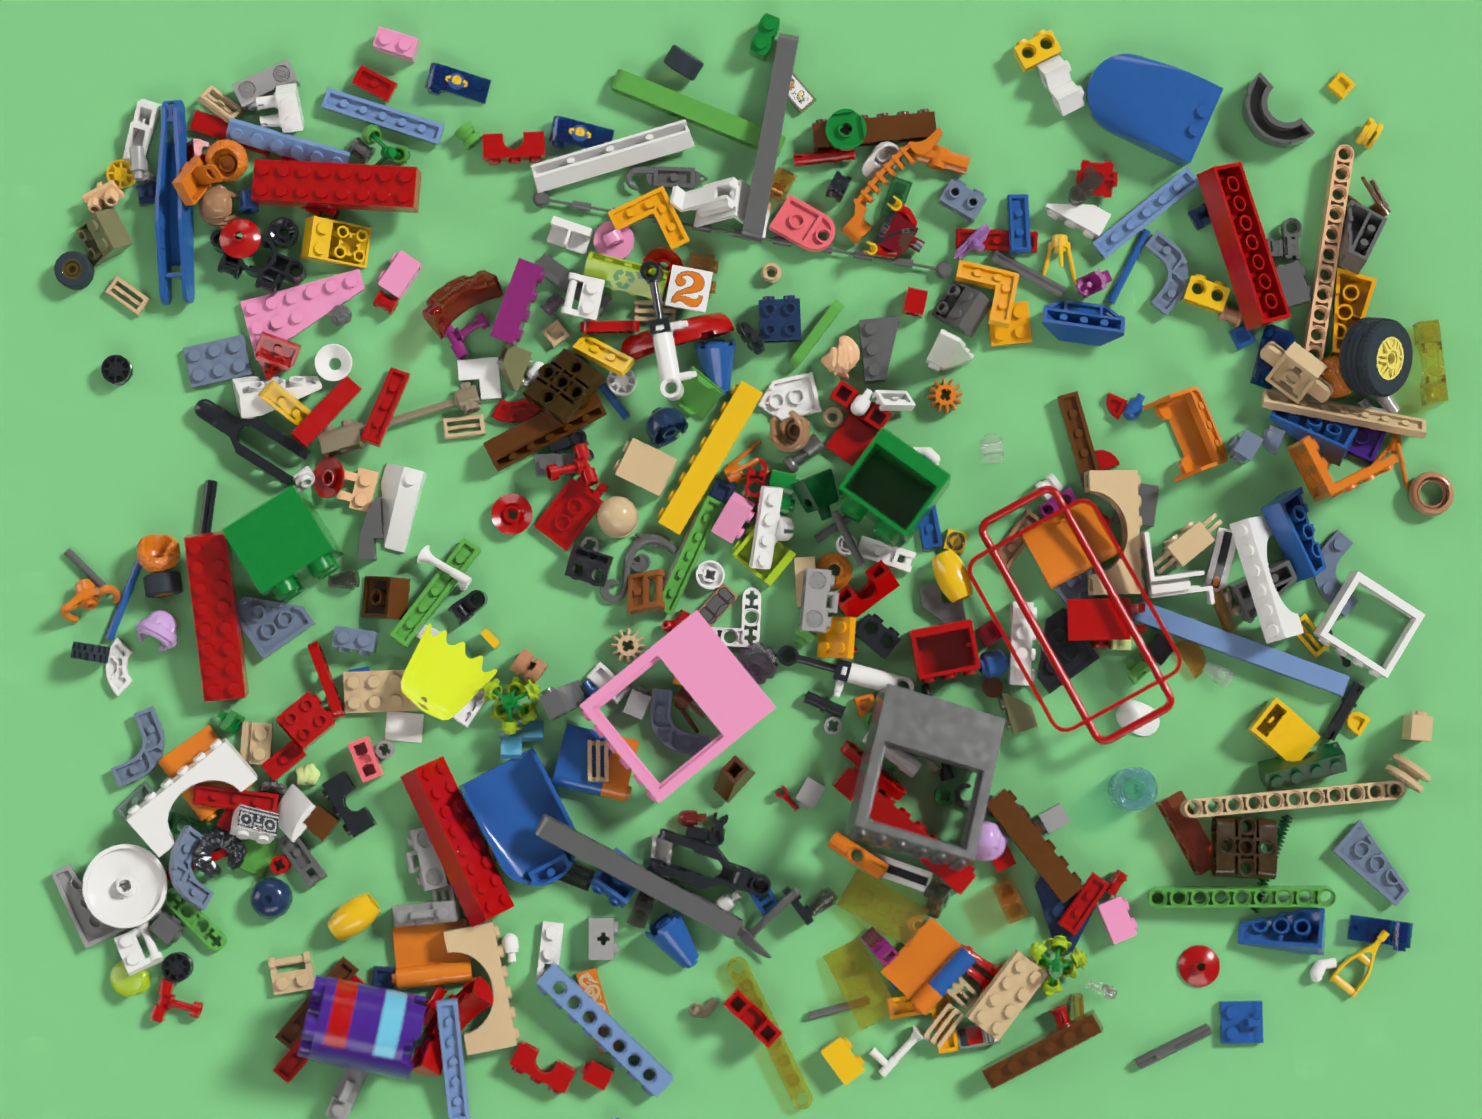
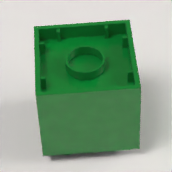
(892, 488)
(284, 544)

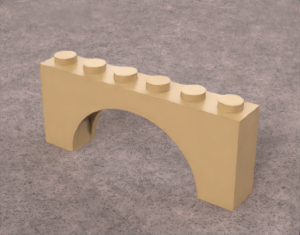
(1121, 491)
(498, 1028)

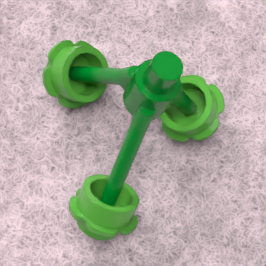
(398, 154)

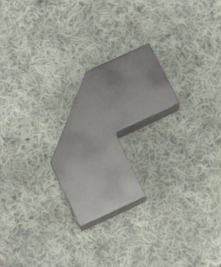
(932, 602)

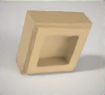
(555, 333)

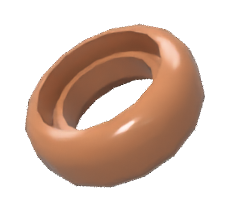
(1447, 493)

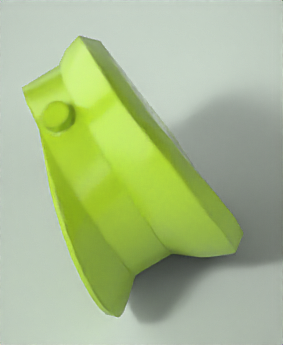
(129, 985)

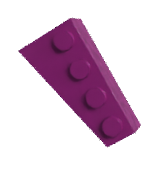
(517, 302)

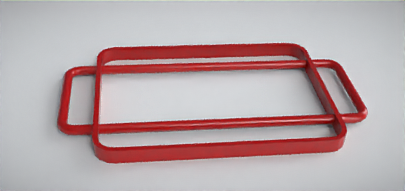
(1065, 510)

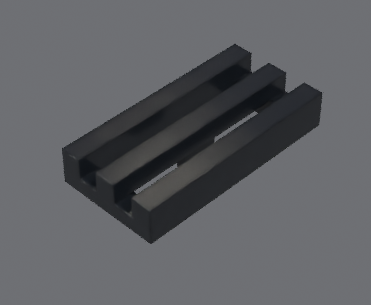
(573, 874)

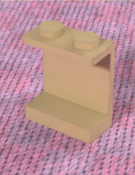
(645, 466)

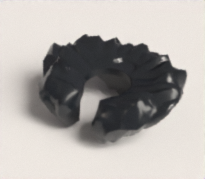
(212, 841)

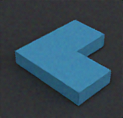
(512, 744)

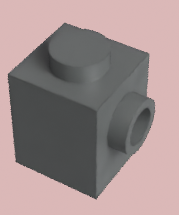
(167, 927)

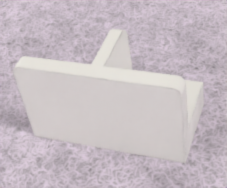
(569, 235)

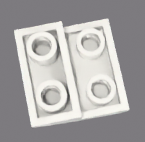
(293, 811)

